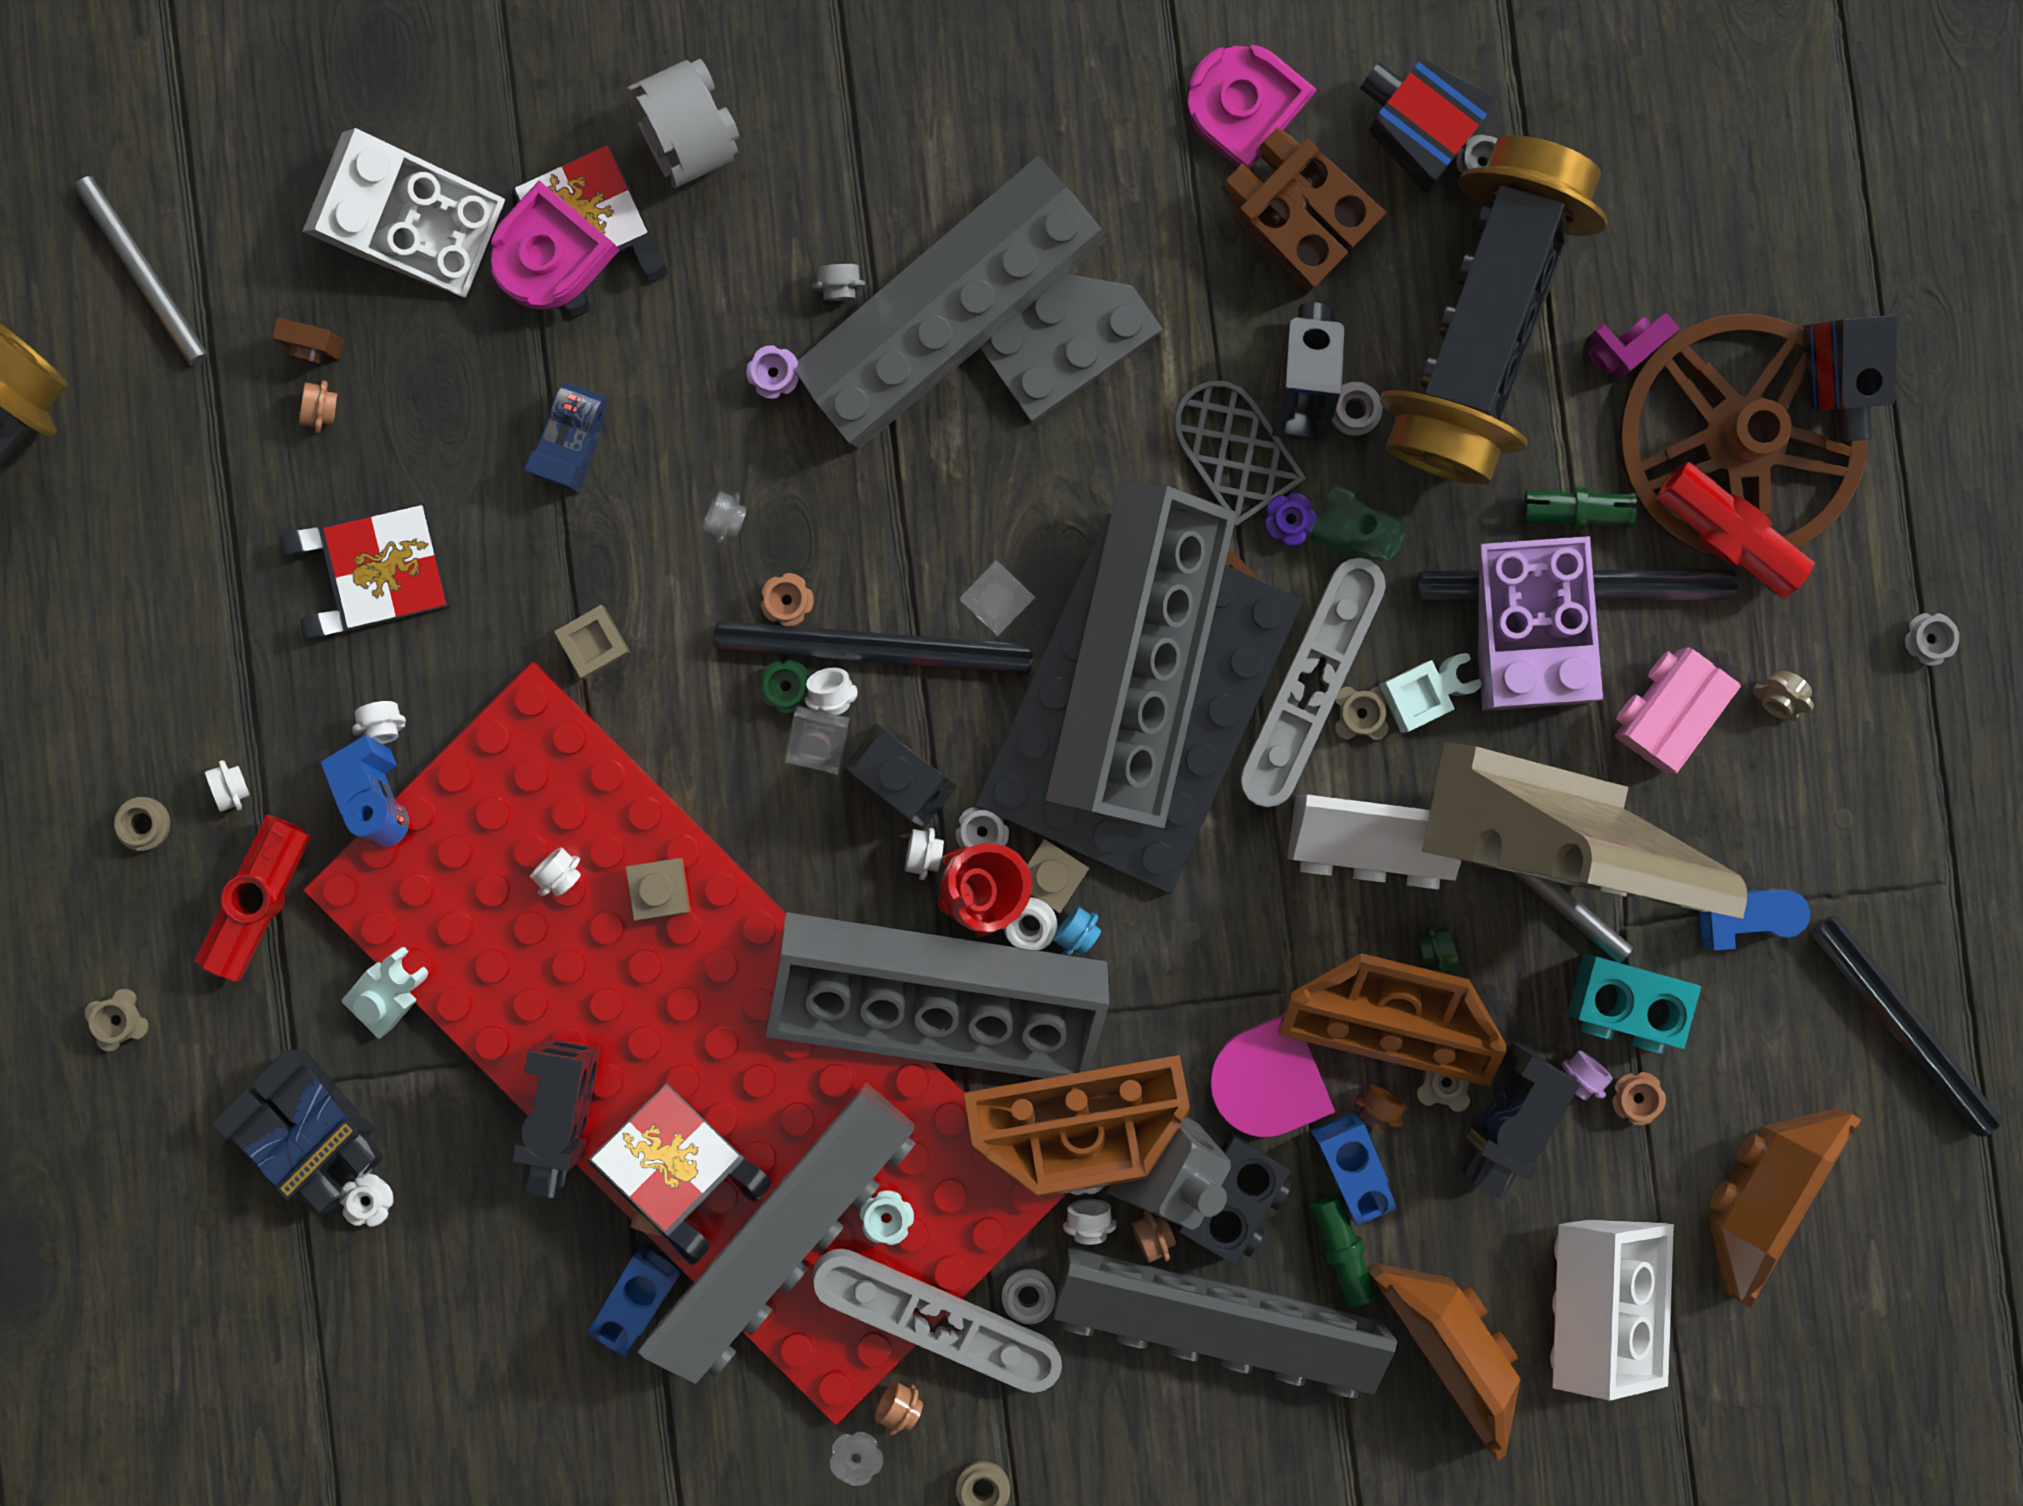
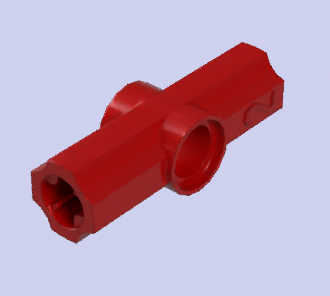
(1735, 530)
(237, 928)

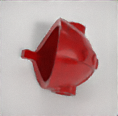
(984, 887)

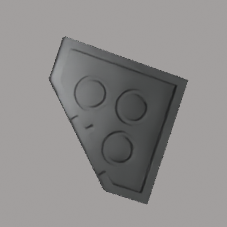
(1068, 341)

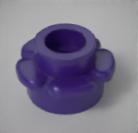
(1276, 522)

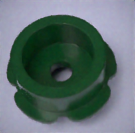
(771, 689)
(1439, 950)

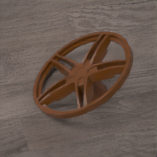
(1742, 431)

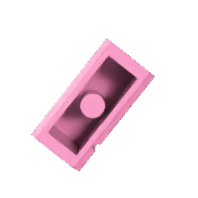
(1675, 709)

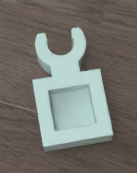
(1423, 692)
(384, 993)

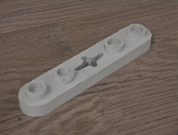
(1336, 635)
(888, 1301)

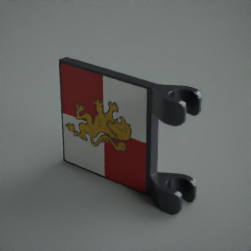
(601, 195)
(378, 569)
(670, 1163)

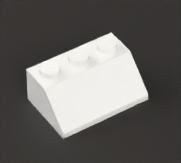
(1367, 838)
(1612, 1307)

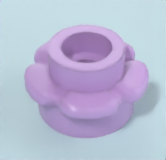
(767, 358)
(1589, 1073)

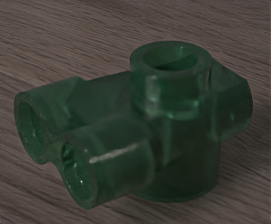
(1350, 520)

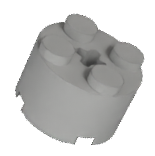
(683, 122)

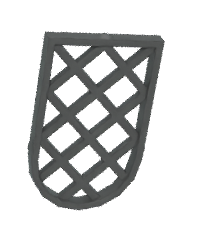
(1257, 417)

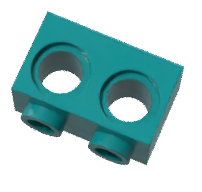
(1635, 993)

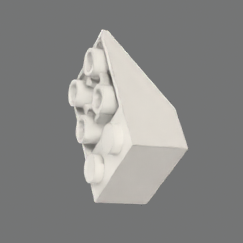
(403, 213)

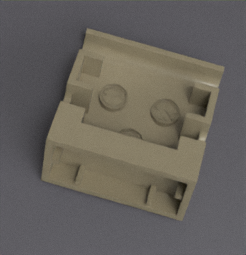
(1567, 832)

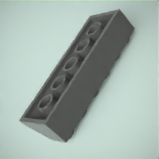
(949, 302)
(1141, 653)
(936, 998)
(779, 1236)
(1222, 1322)

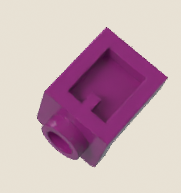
(1640, 342)

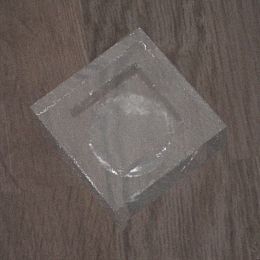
(997, 598)
(817, 740)

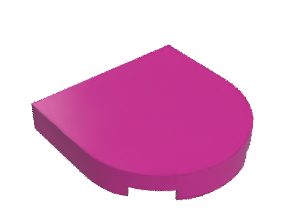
(1242, 98)
(547, 251)
(1268, 1082)

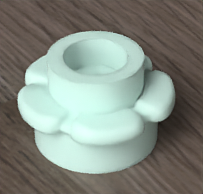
(883, 1232)

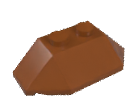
(1398, 1017)
(1080, 1125)
(1771, 1194)
(1458, 1347)

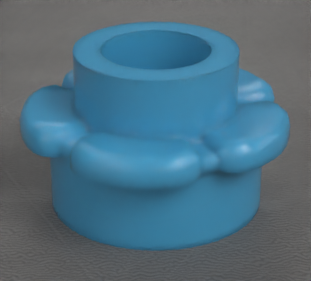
(1077, 932)

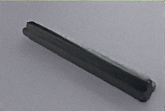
(1906, 1026)

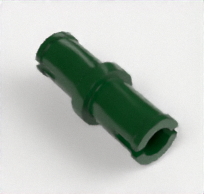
(1579, 508)
(1343, 1250)

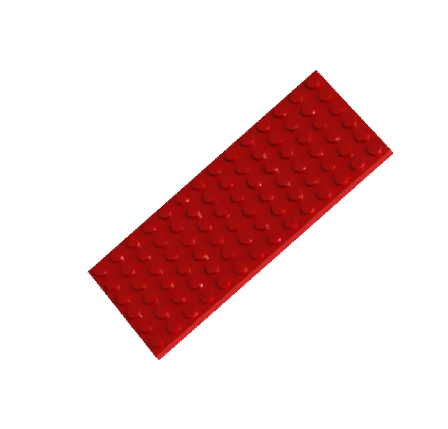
(662, 999)

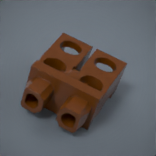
(1304, 212)

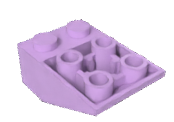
(1537, 624)

